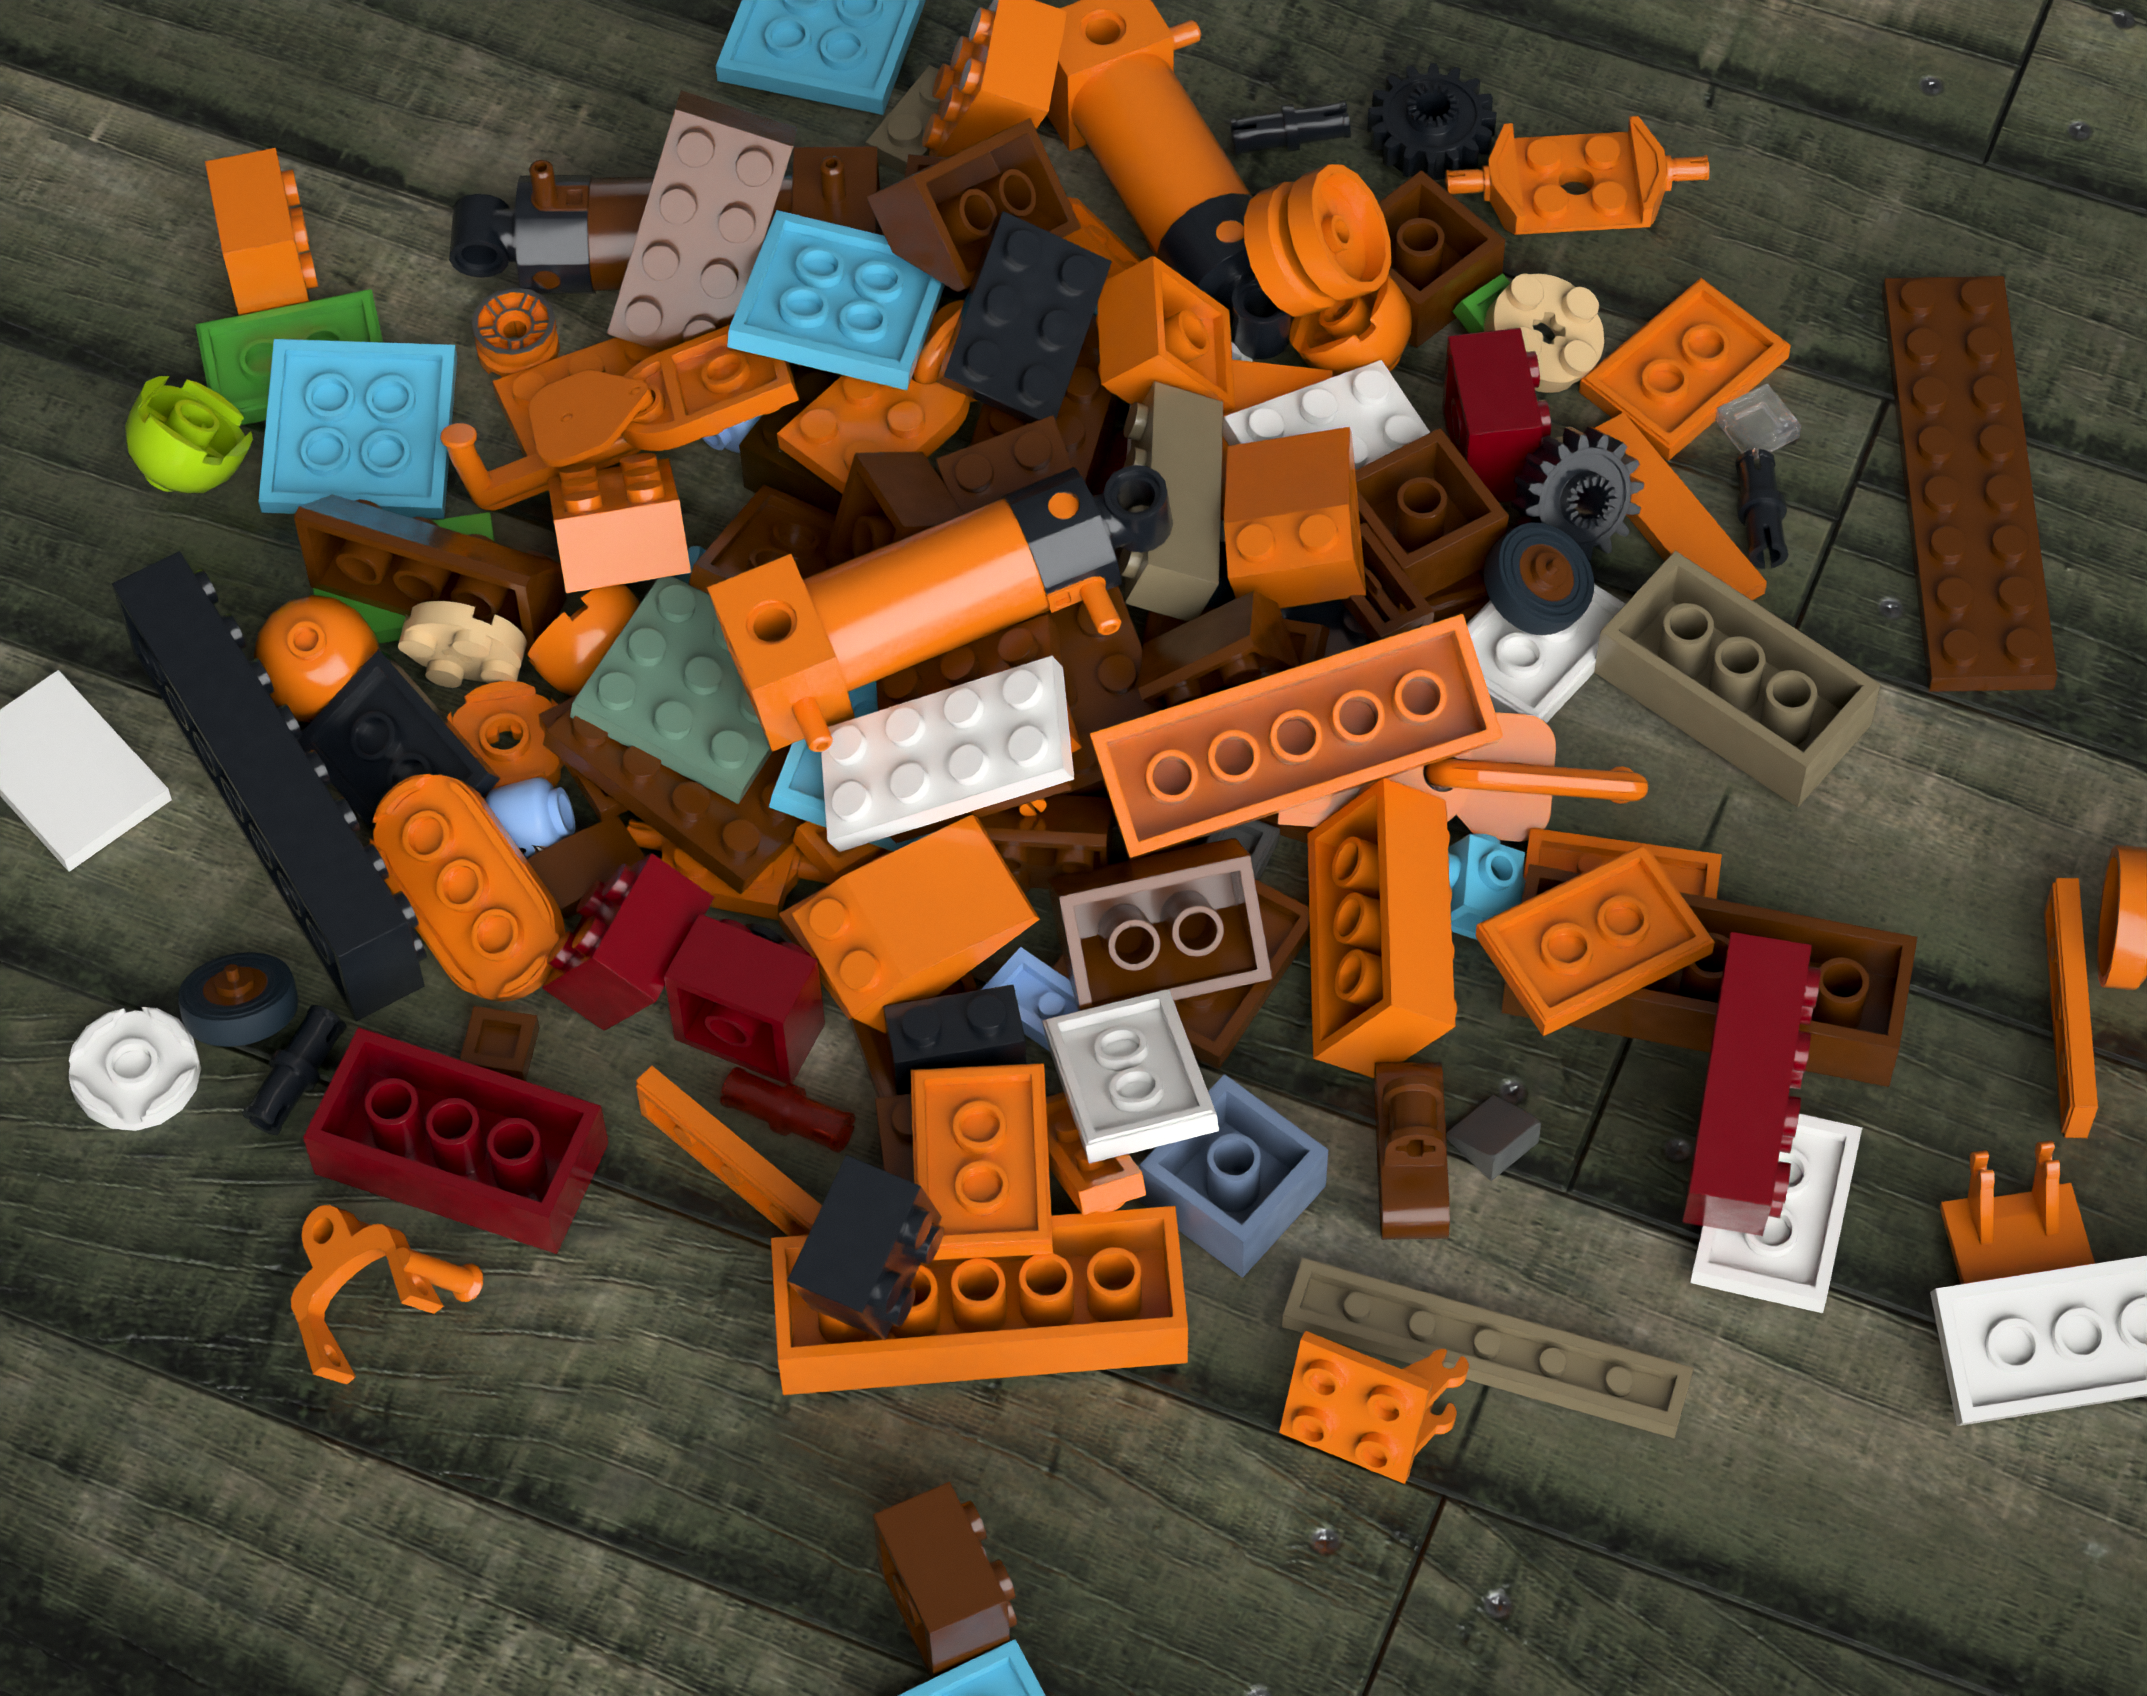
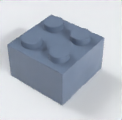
(1240, 1183)

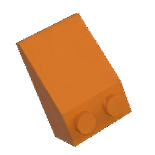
(1294, 519)
(915, 919)

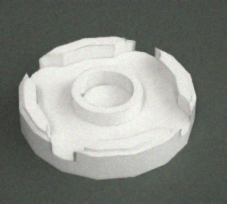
(134, 1068)

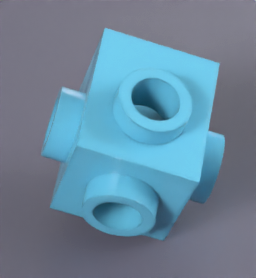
(1483, 881)

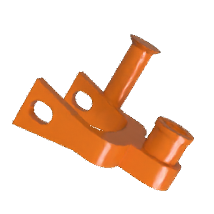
(342, 1247)

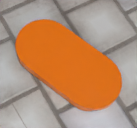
(468, 886)

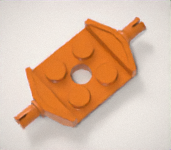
(1621, 169)

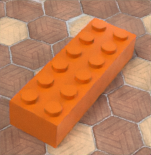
(1296, 737)
(1094, 1304)

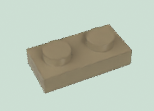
(905, 125)

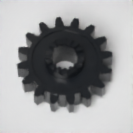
(1431, 122)
(1579, 487)

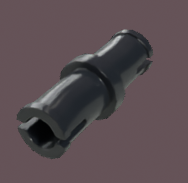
(1290, 127)
(1761, 508)
(294, 1070)

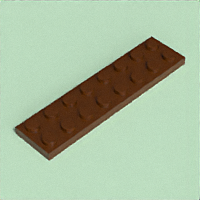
(1968, 485)

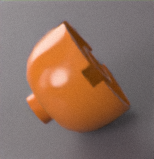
(1355, 331)
(577, 644)
(313, 651)

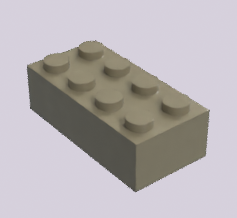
(1736, 678)

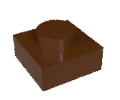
(501, 1041)

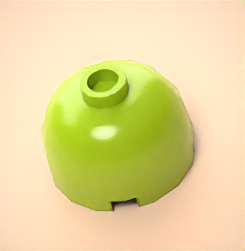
(185, 436)

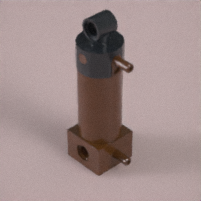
(581, 229)

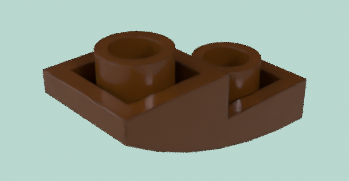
(583, 858)

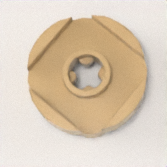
(1566, 311)
(461, 647)

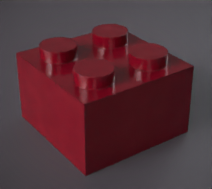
(1494, 405)
(624, 941)
(745, 998)

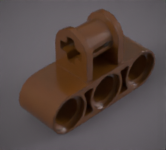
(1411, 1150)

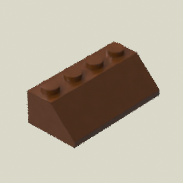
(407, 561)

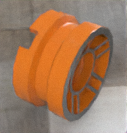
(511, 314)

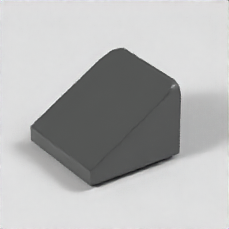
(1495, 1135)

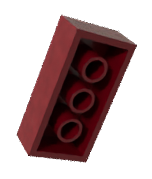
(1747, 1084)
(456, 1140)

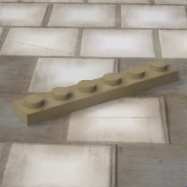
(1498, 1347)

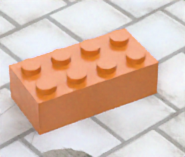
(1380, 928)

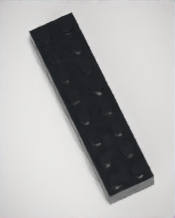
(272, 785)

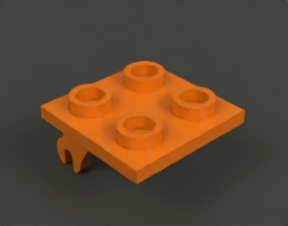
(2019, 1230)
(1366, 1406)

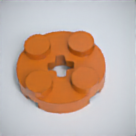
(510, 708)

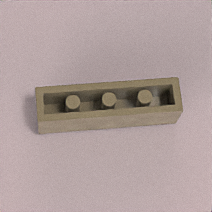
(1183, 442)

